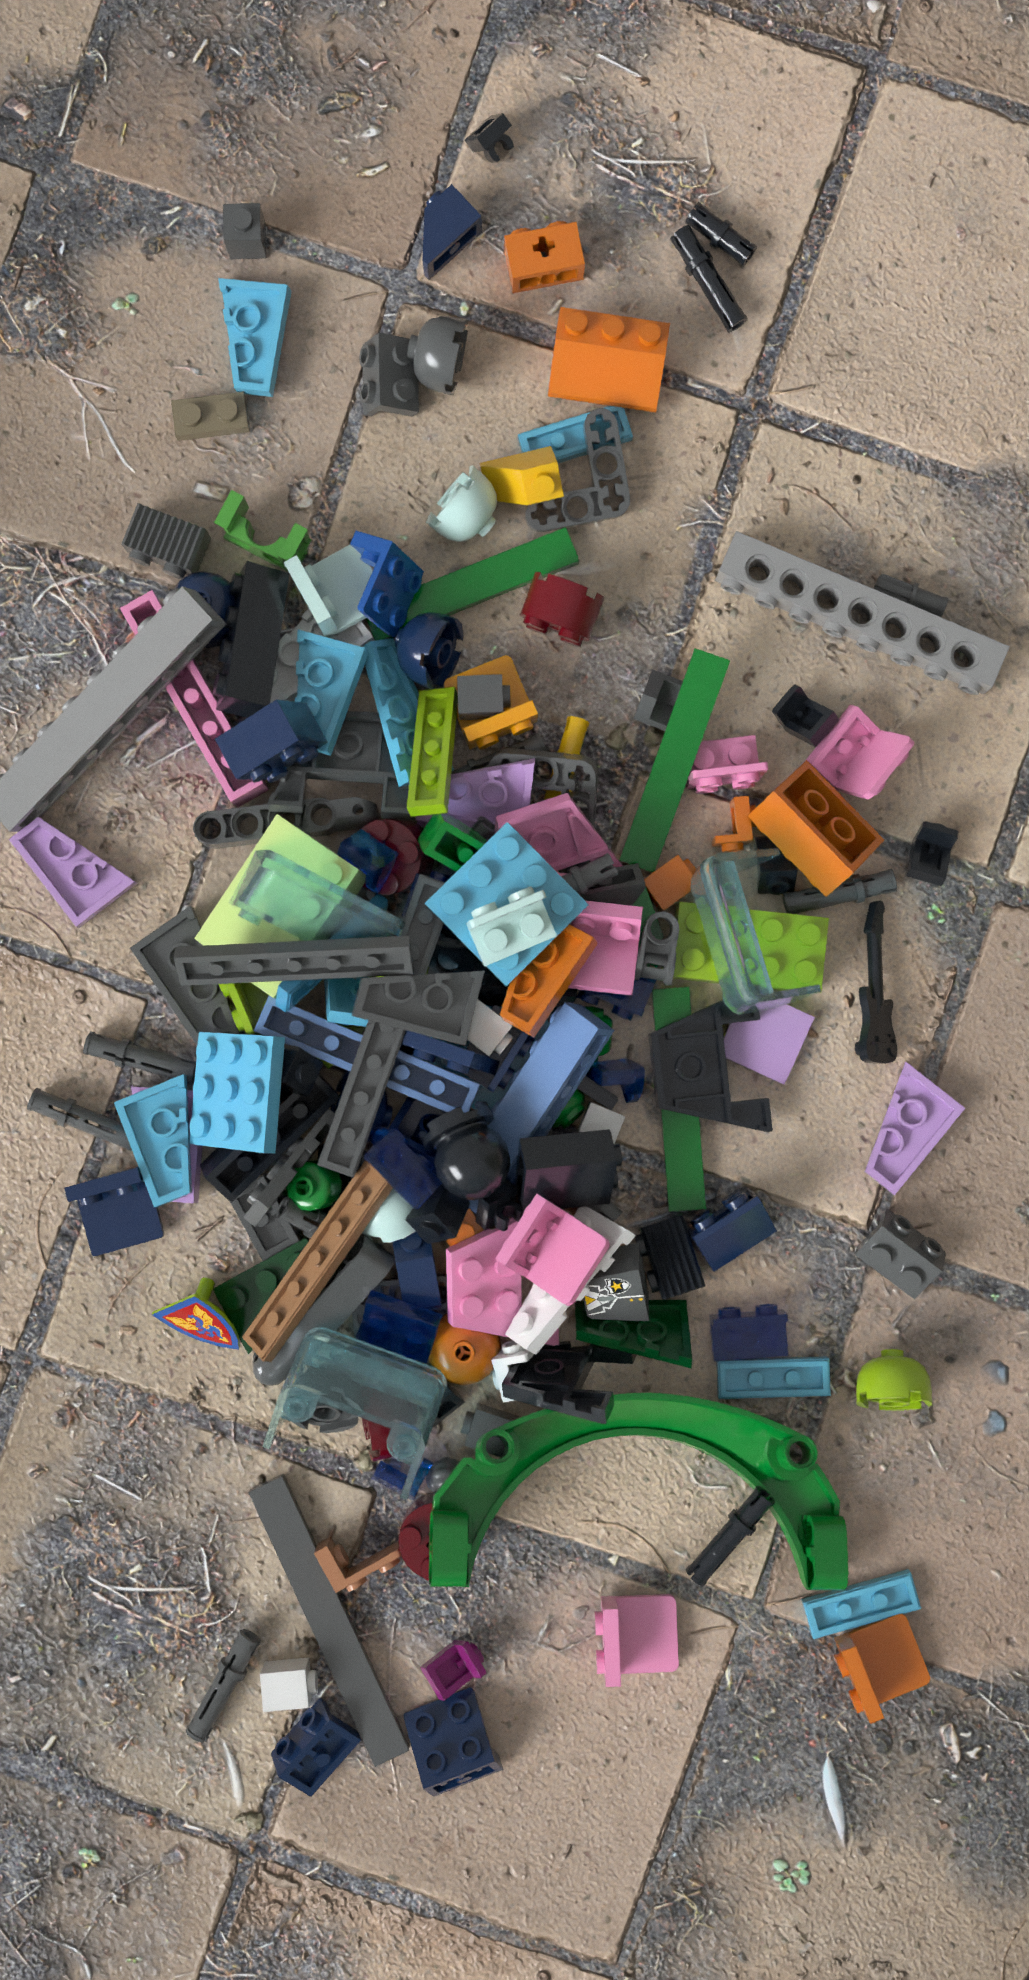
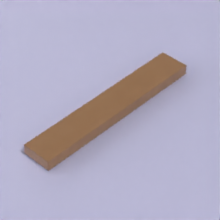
(317, 1262)

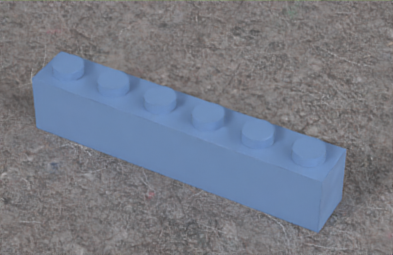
(340, 1045)
(548, 1078)

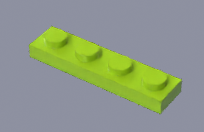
(432, 752)

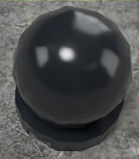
(469, 1155)

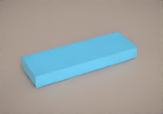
(568, 437)
(773, 1377)
(861, 1604)

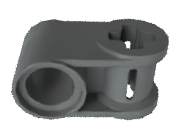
(657, 951)

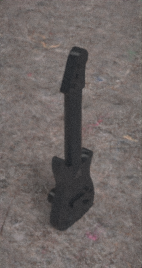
(877, 1036)

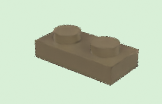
(210, 416)

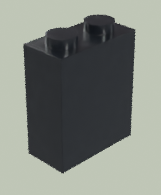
(568, 1168)

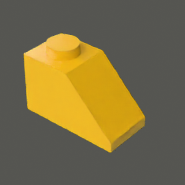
(525, 477)

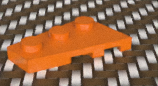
(545, 980)

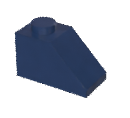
(448, 228)
(417, 1272)

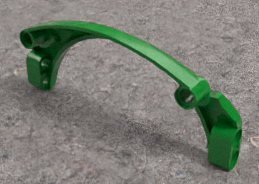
(736, 1437)

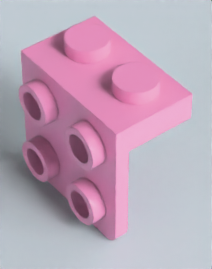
(859, 755)
(553, 1250)
(636, 1636)

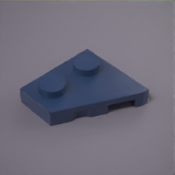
(458, 1058)

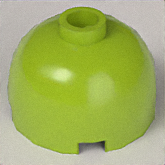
(894, 1382)

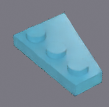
(256, 330)
(327, 681)

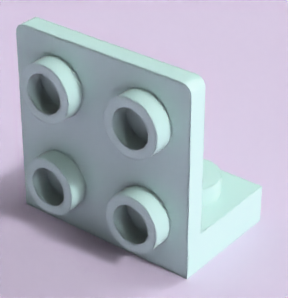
(332, 588)
(511, 927)

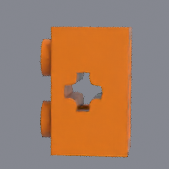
(531, 270)

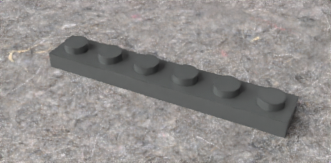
(294, 960)

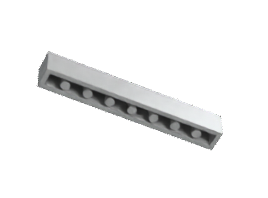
(106, 706)

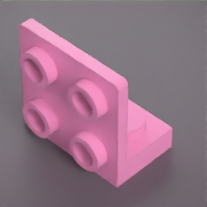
(726, 763)
(614, 959)

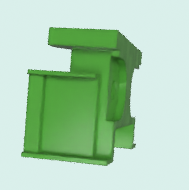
(241, 533)

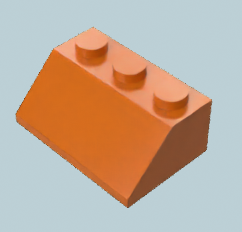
(608, 359)

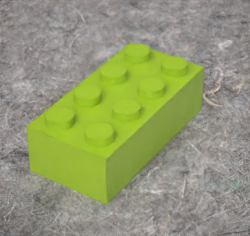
(789, 944)

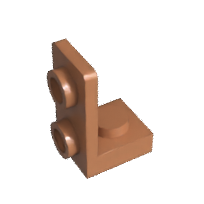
(335, 1560)

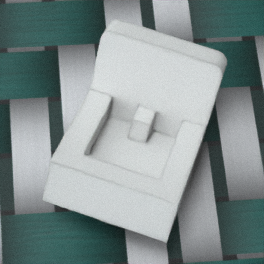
(509, 1354)

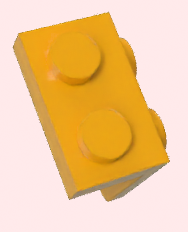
(513, 720)

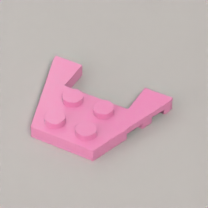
(558, 832)
(479, 1288)

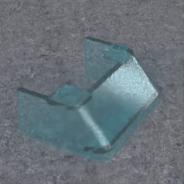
(306, 903)
(733, 935)
(367, 1385)

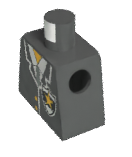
(621, 1290)

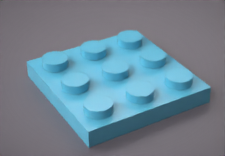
(492, 875)
(237, 1091)

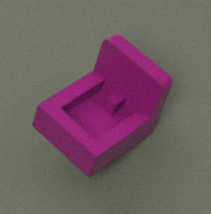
(453, 1668)

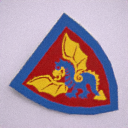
(200, 1318)

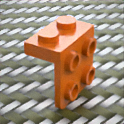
(880, 1663)

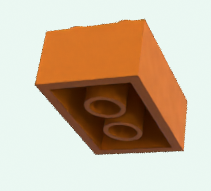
(816, 828)

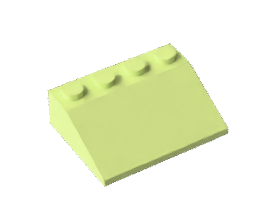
(286, 839)

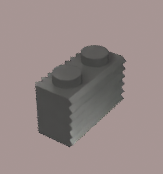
(165, 541)

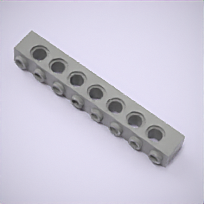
(983, 653)

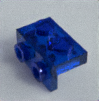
(401, 1168)

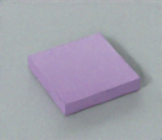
(768, 1043)

